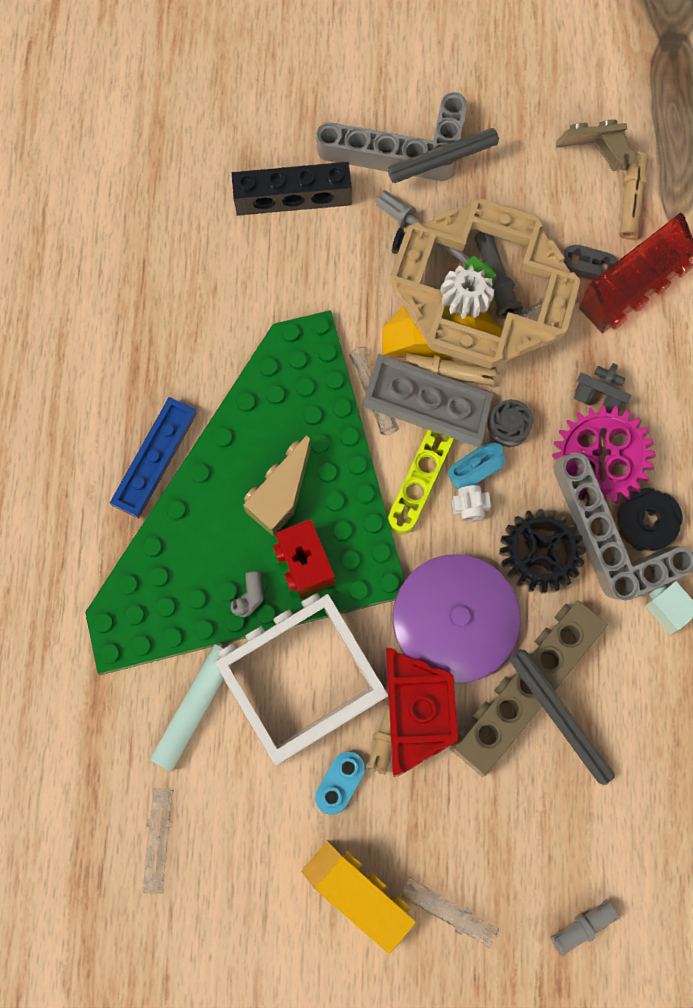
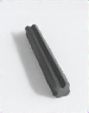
(443, 155)

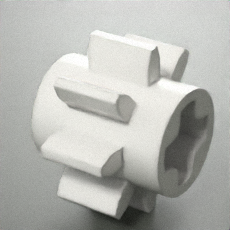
(471, 503)

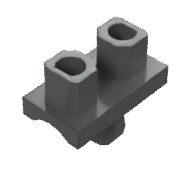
(588, 386)

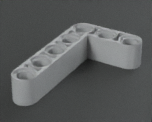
(399, 145)
(609, 537)

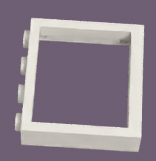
(329, 721)

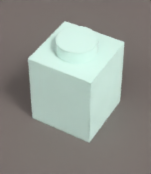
(671, 607)

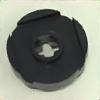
(655, 503)

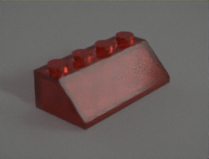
(639, 275)

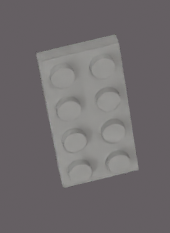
(428, 400)

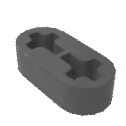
(589, 261)

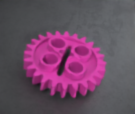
(632, 453)

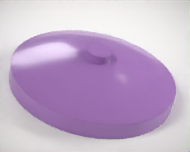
(457, 616)

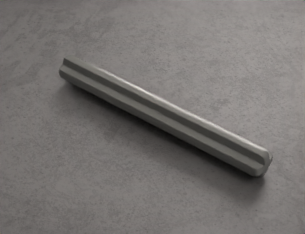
(561, 716)

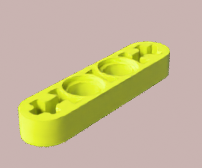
(418, 477)

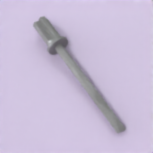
(405, 216)

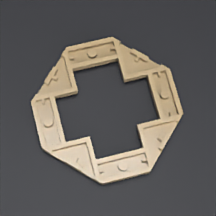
(518, 333)

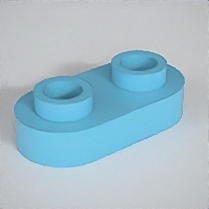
(477, 465)
(340, 782)

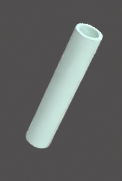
(189, 713)

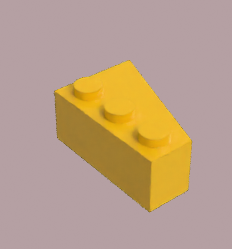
(359, 896)

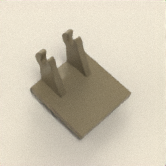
(607, 137)

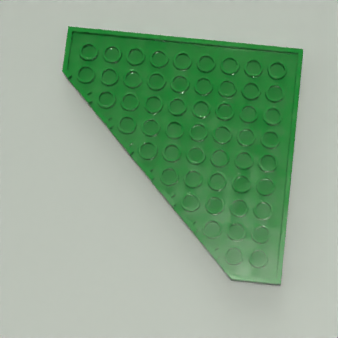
(198, 542)

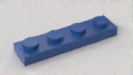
(153, 457)

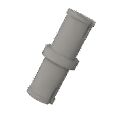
(584, 927)

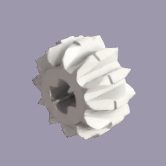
(467, 292)

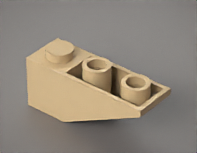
(278, 496)

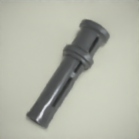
(503, 285)

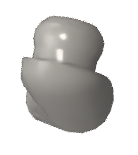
(252, 598)

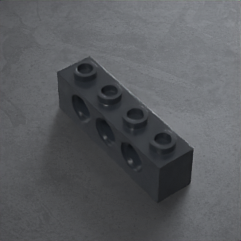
(292, 188)

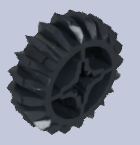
(534, 541)

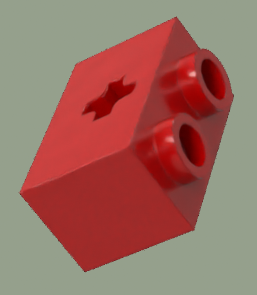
(304, 541)

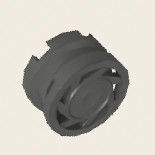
(509, 423)

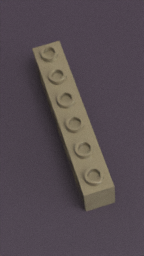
(586, 628)

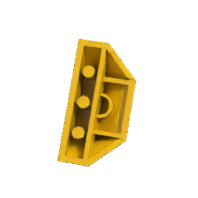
(403, 336)

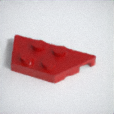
(419, 711)

